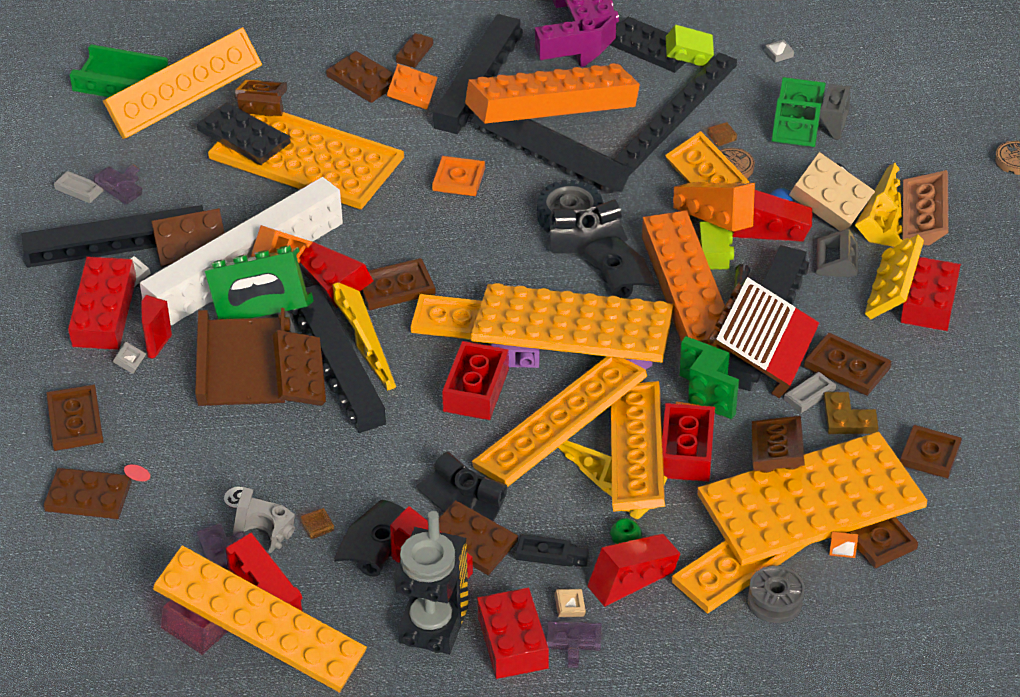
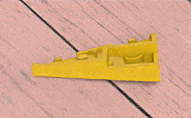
(882, 213)

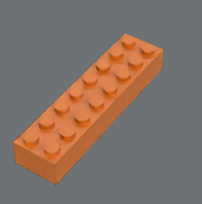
(551, 93)
(683, 274)

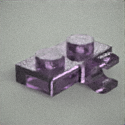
(119, 185)
(214, 543)
(574, 638)

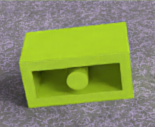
(689, 45)
(716, 245)

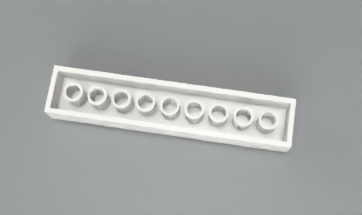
(303, 214)

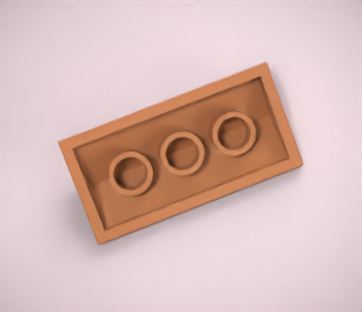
(926, 207)

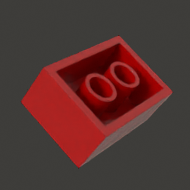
(931, 294)
(475, 380)
(687, 441)
(513, 633)

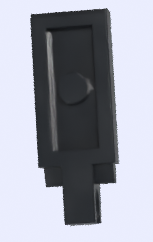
(550, 551)

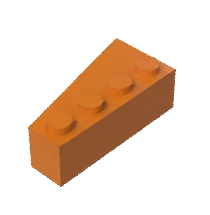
(717, 203)

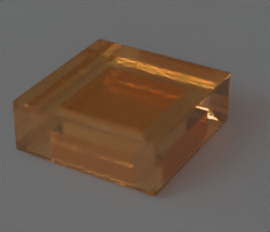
(722, 134)
(317, 523)

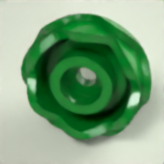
(625, 530)

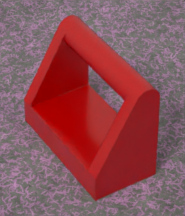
(155, 324)

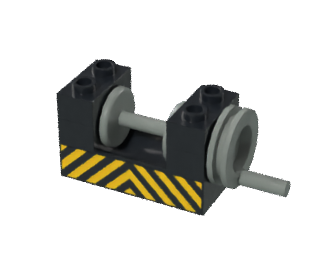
(437, 586)

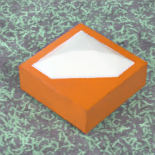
(843, 544)

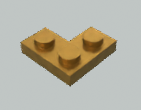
(846, 421)

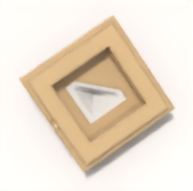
(570, 603)

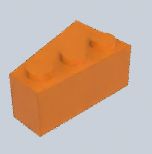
(271, 239)

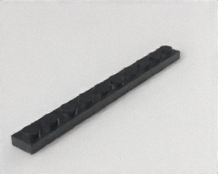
(676, 111)

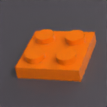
(412, 86)
(458, 176)

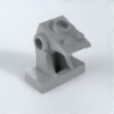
(264, 515)

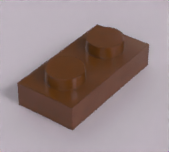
(414, 50)
(260, 104)

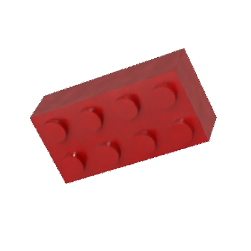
(102, 303)

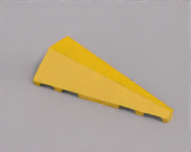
(366, 340)
(596, 467)

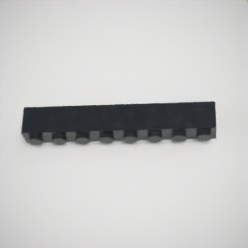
(484, 61)
(561, 151)
(94, 238)
(782, 280)
(341, 364)

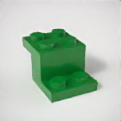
(798, 112)
(708, 377)

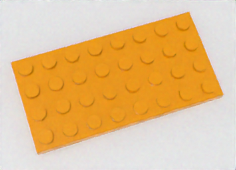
(319, 151)
(573, 322)
(833, 492)

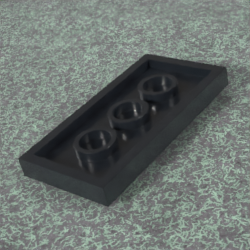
(645, 43)
(243, 133)

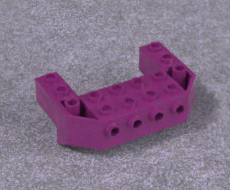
(585, 37)

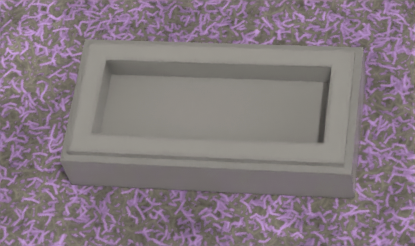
(78, 187)
(809, 392)

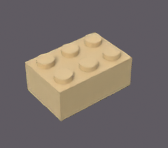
(831, 192)

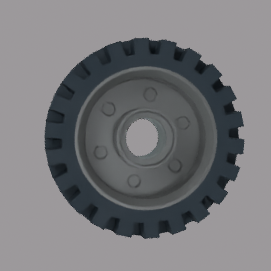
(566, 197)

